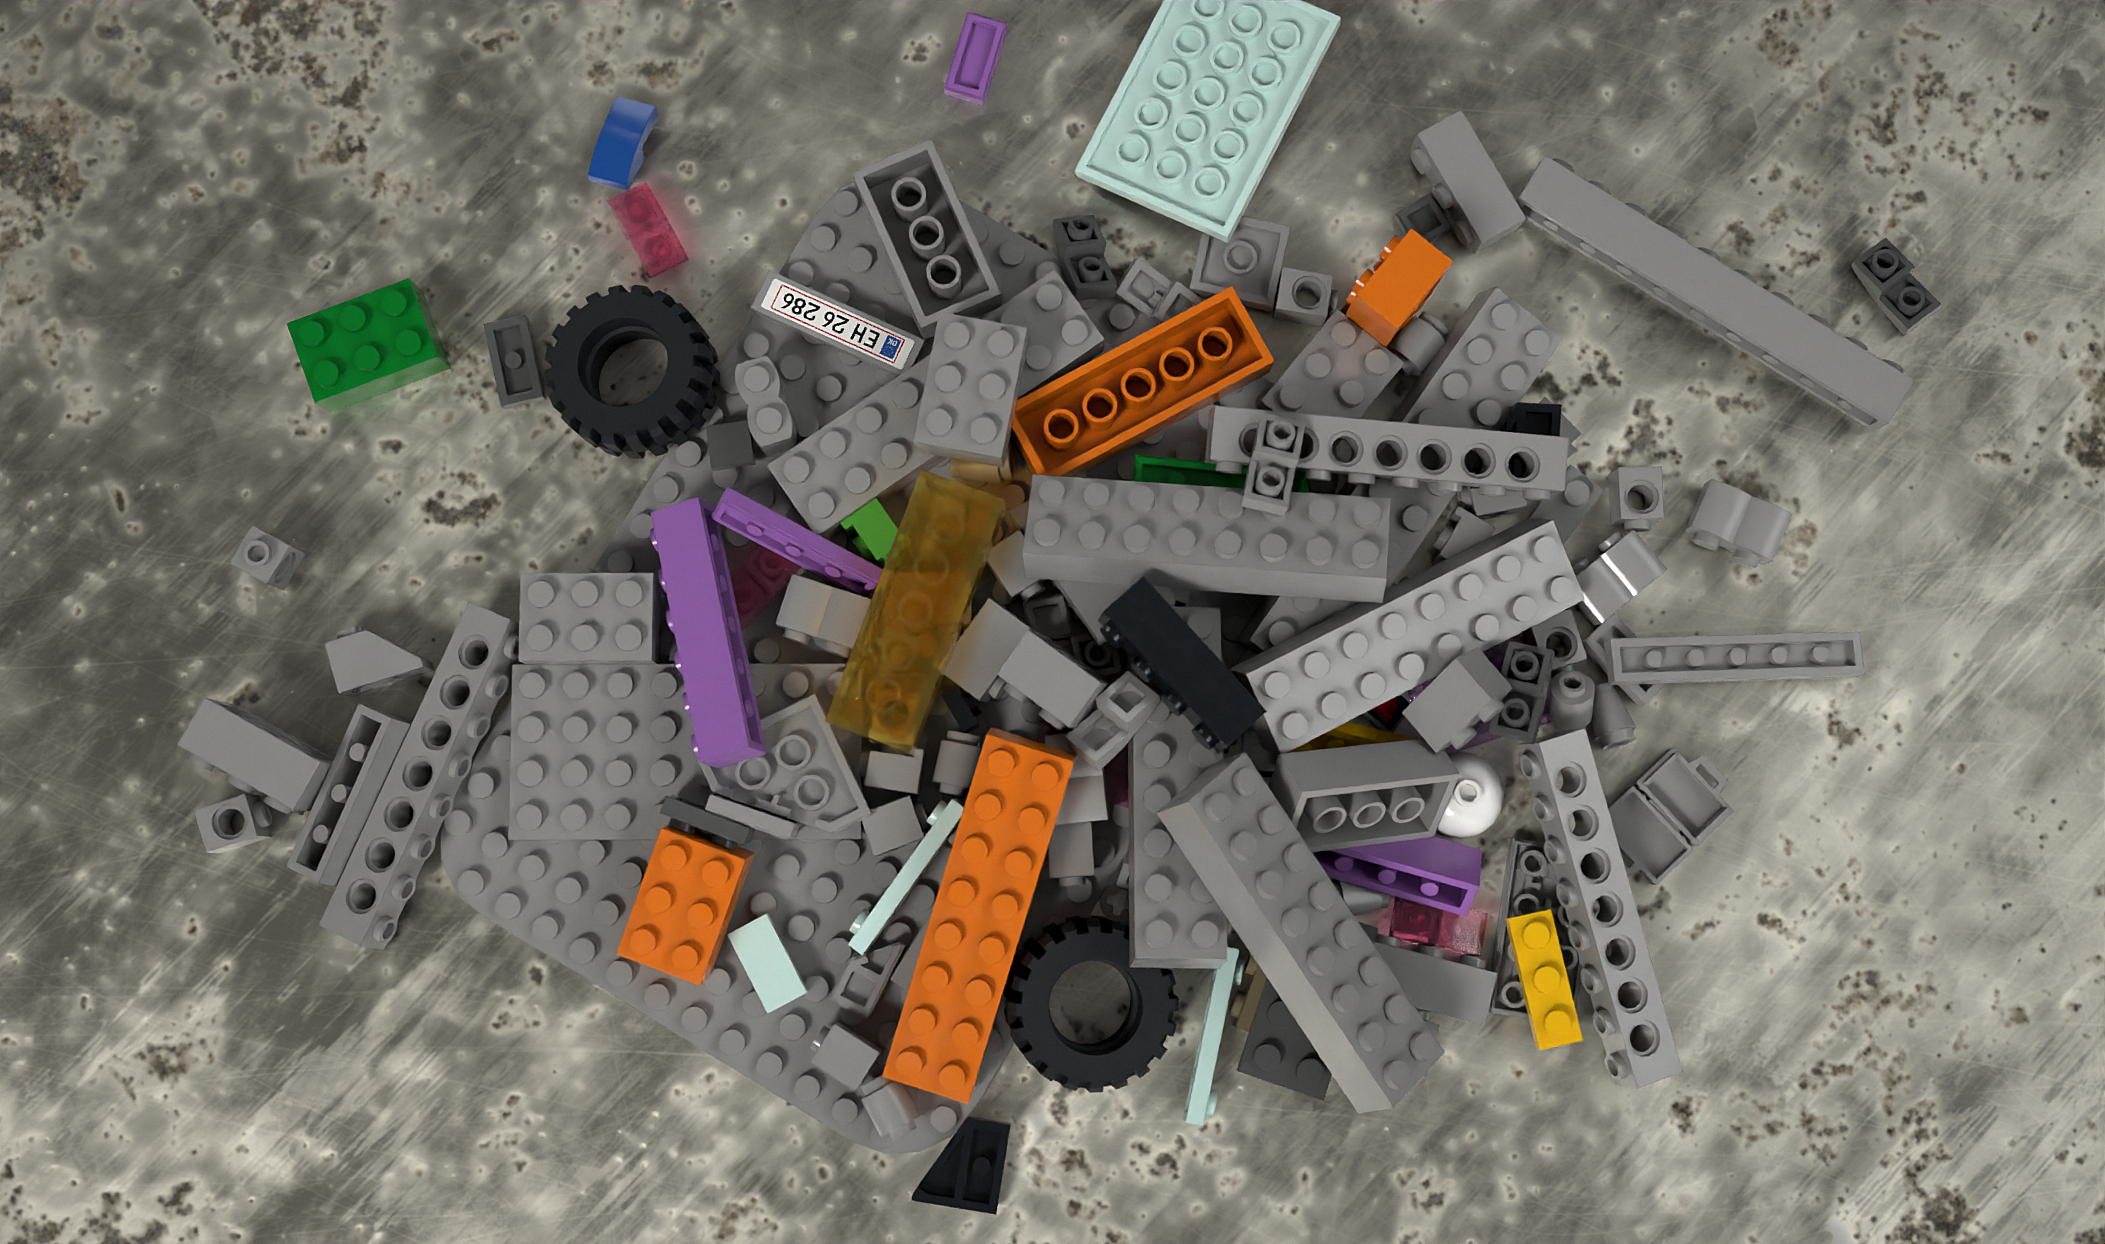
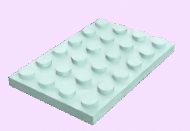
(1207, 106)

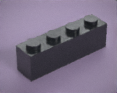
(1180, 665)

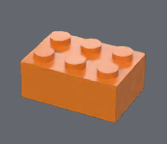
(1396, 287)
(685, 904)

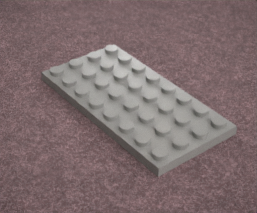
(613, 740)

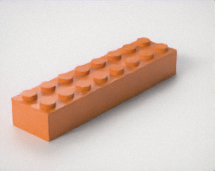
(979, 914)

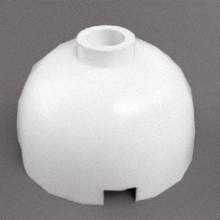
(1474, 800)

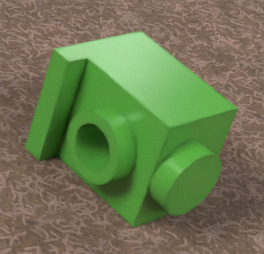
(874, 531)

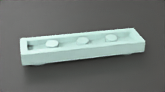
(871, 924)
(1200, 1097)

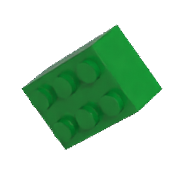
(368, 345)

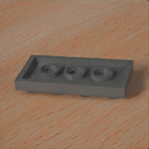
(1280, 1049)

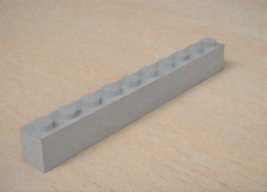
(1714, 294)

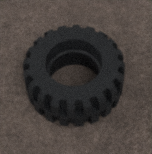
(599, 331)
(1103, 1062)

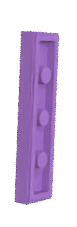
(796, 543)

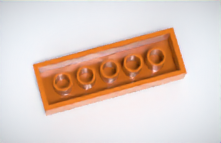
(1140, 387)

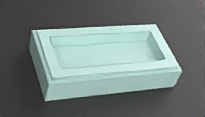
(767, 963)

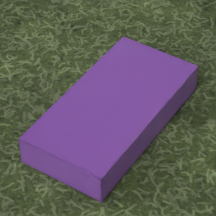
(975, 58)

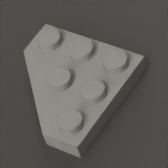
(800, 775)

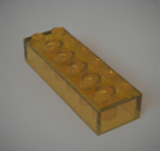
(916, 612)

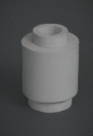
(1419, 343)
(1571, 700)
(957, 762)
(889, 1107)

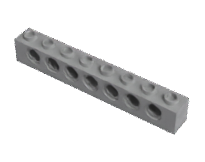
(1543, 455)
(406, 785)
(1642, 1008)

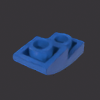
(620, 143)

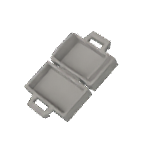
(1677, 804)

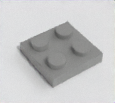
(1247, 263)

